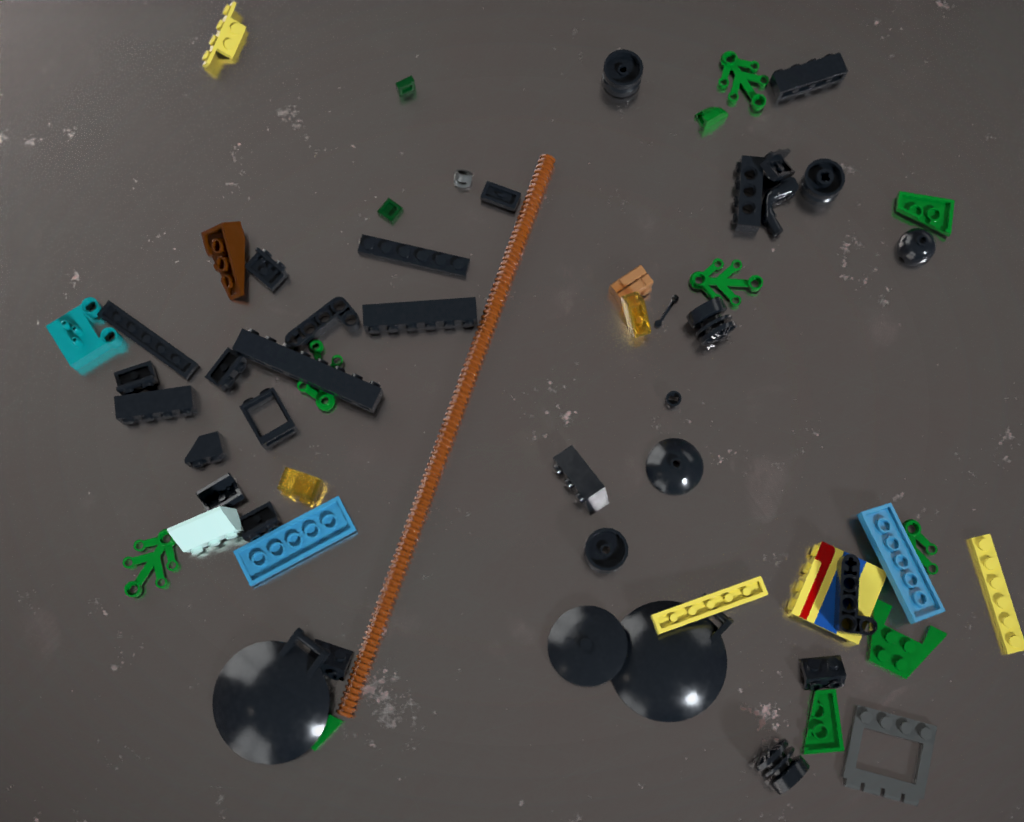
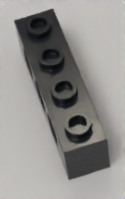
(748, 166)

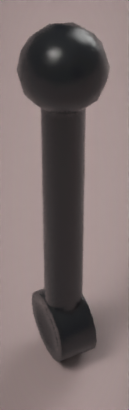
(658, 323)

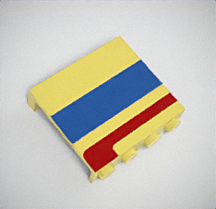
(818, 587)

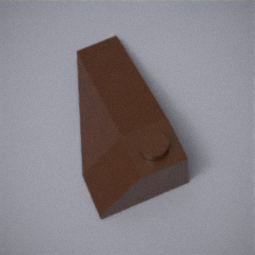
(227, 247)

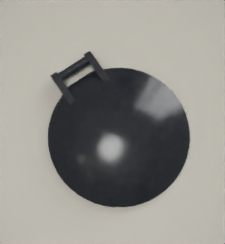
(671, 672)
(272, 700)

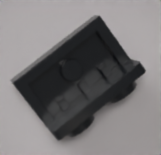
(776, 166)
(266, 269)
(226, 369)
(135, 378)
(221, 492)
(258, 521)
(336, 663)
(823, 672)

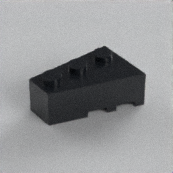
(581, 480)

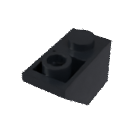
(206, 449)

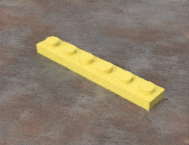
(997, 594)
(709, 605)

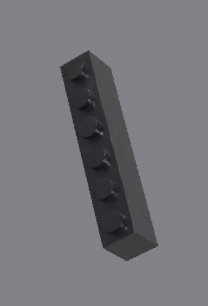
(419, 314)

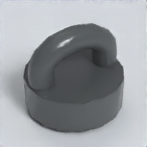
(462, 176)

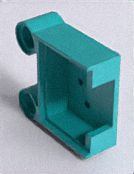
(79, 338)

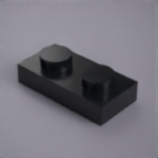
(500, 196)

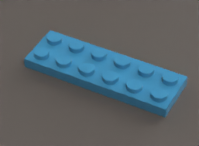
(294, 541)
(901, 563)

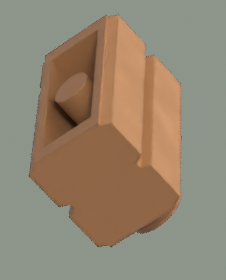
(633, 281)

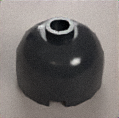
(916, 246)

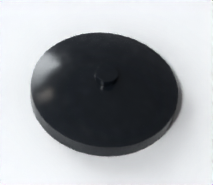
(587, 646)

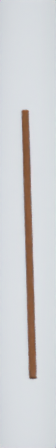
(426, 489)

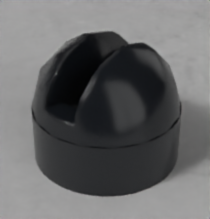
(674, 394)

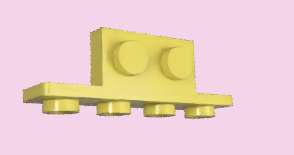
(227, 36)

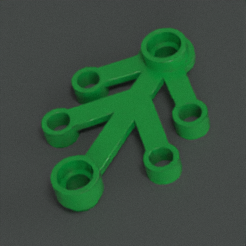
(742, 78)
(722, 281)
(313, 393)
(916, 535)
(152, 560)

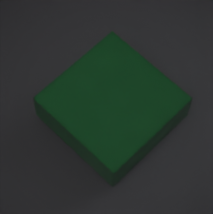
(405, 86)
(390, 210)

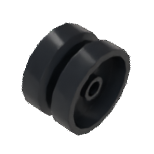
(622, 73)
(822, 182)
(594, 554)

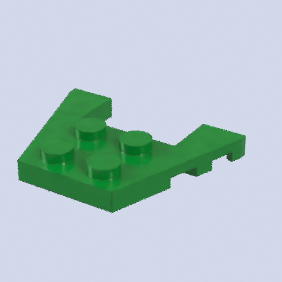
(896, 651)

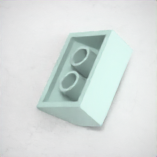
(206, 529)

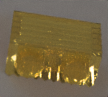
(636, 314)
(300, 485)

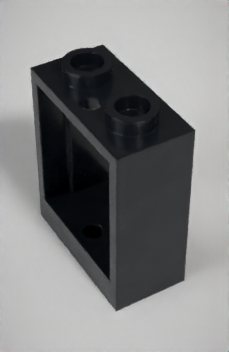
(279, 432)

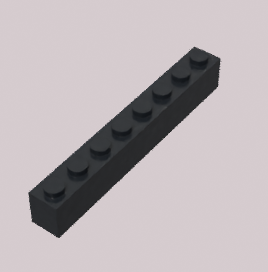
(308, 370)

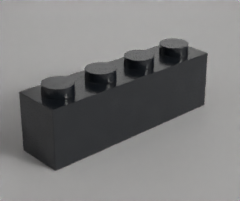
(808, 76)
(155, 404)

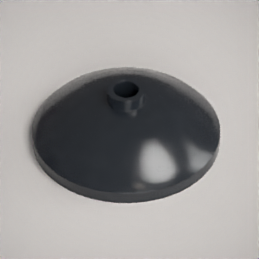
(673, 479)

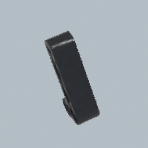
(321, 327)
(852, 594)

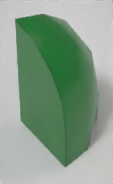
(710, 116)

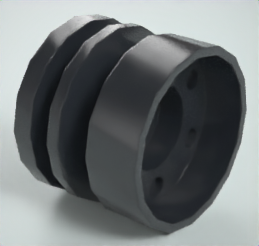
(709, 318)
(785, 770)

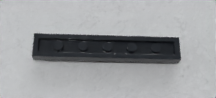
(413, 256)
(147, 339)

